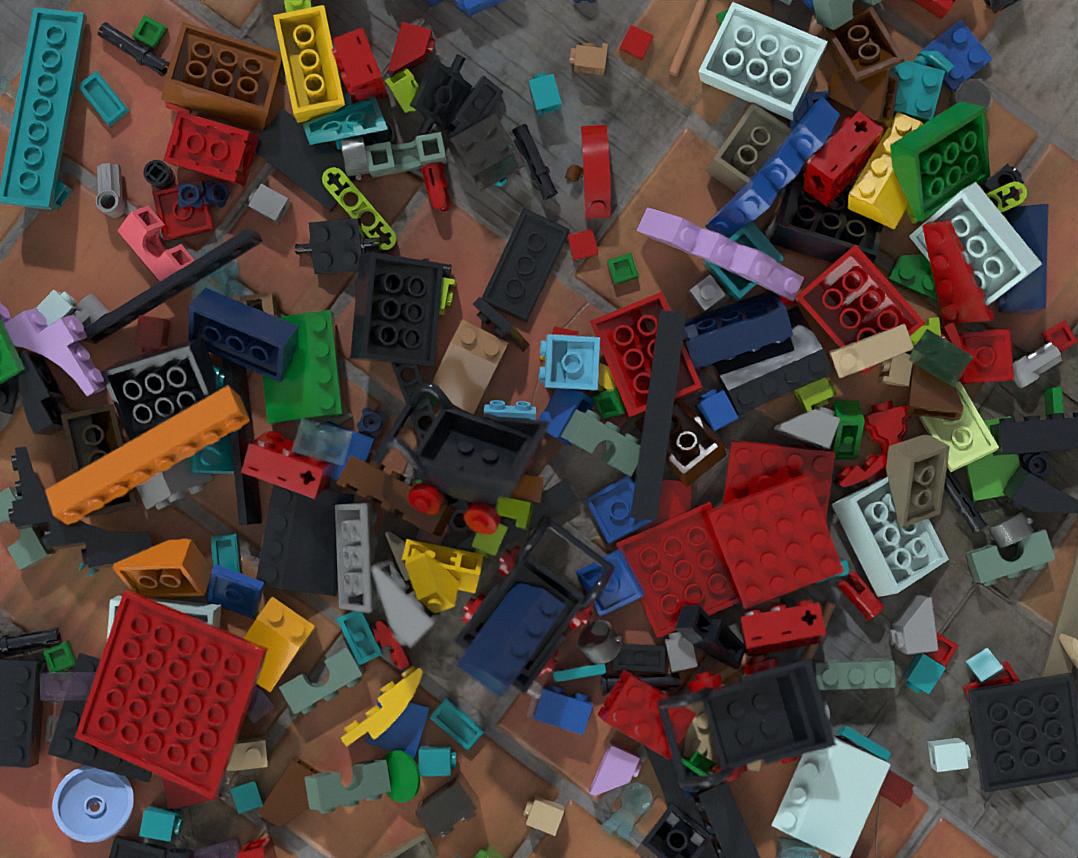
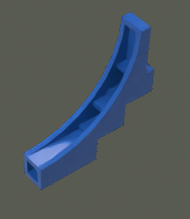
(779, 170)

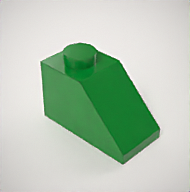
(849, 430)

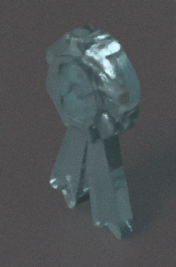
(635, 800)

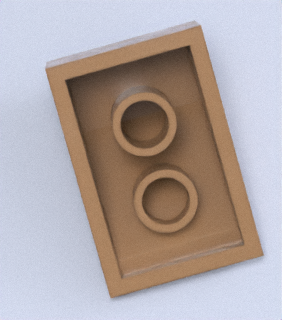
(469, 366)

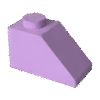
(615, 769)

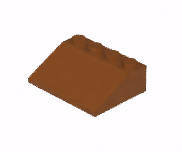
(221, 76)

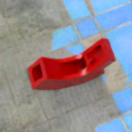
(596, 171)

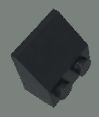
(674, 837)

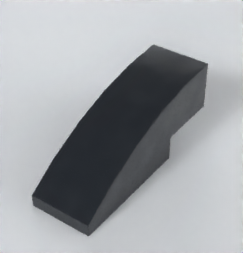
(710, 635)

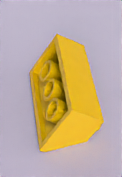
(309, 63)
(877, 189)

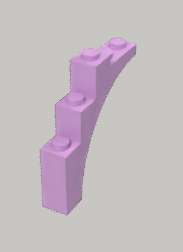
(721, 252)
(56, 342)

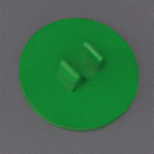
(696, 759)
(403, 776)

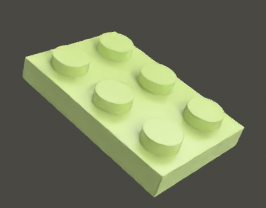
(967, 437)

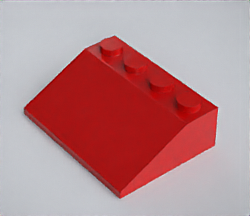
(856, 301)
(628, 348)

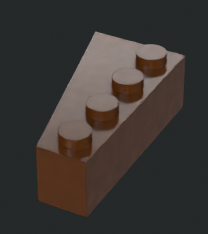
(391, 493)

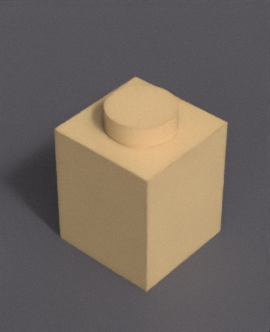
(543, 814)

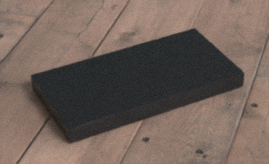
(289, 151)
(525, 264)

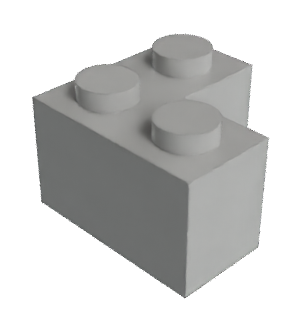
(171, 485)

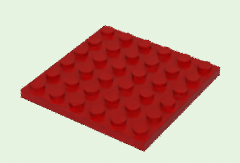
(171, 693)

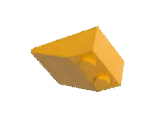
(283, 635)

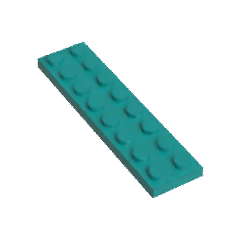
(42, 108)

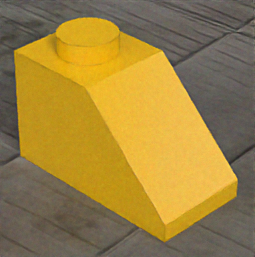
(432, 583)

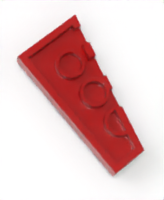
(953, 277)

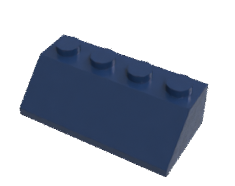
(1030, 293)
(736, 329)
(243, 334)
(510, 637)

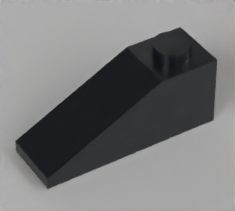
(1037, 495)

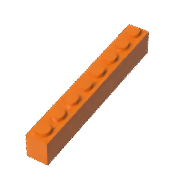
(147, 455)

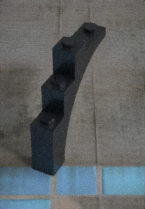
(34, 510)

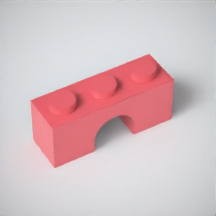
(142, 233)

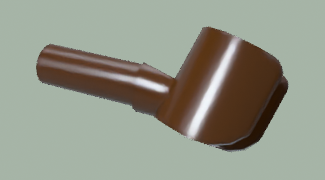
(574, 172)

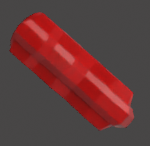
(886, 424)

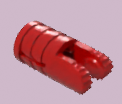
(437, 185)
(864, 599)

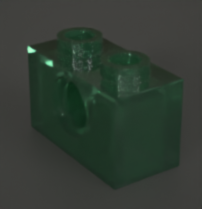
(940, 358)

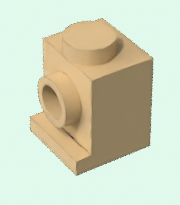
(896, 370)

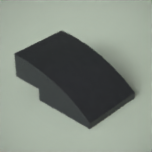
(40, 394)

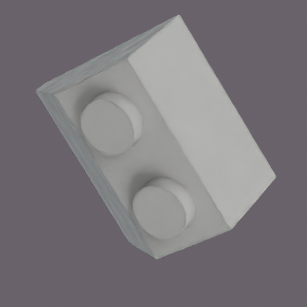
(812, 428)
(915, 627)

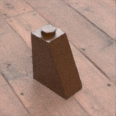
(871, 96)
(932, 396)
(289, 795)

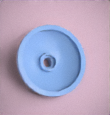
(87, 788)

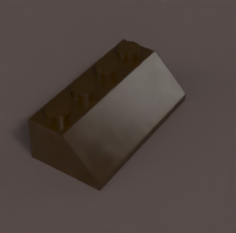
(89, 438)

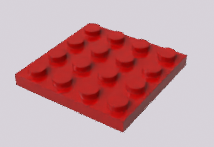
(764, 465)
(775, 541)
(679, 567)

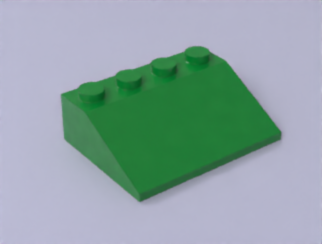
(942, 158)
(313, 377)

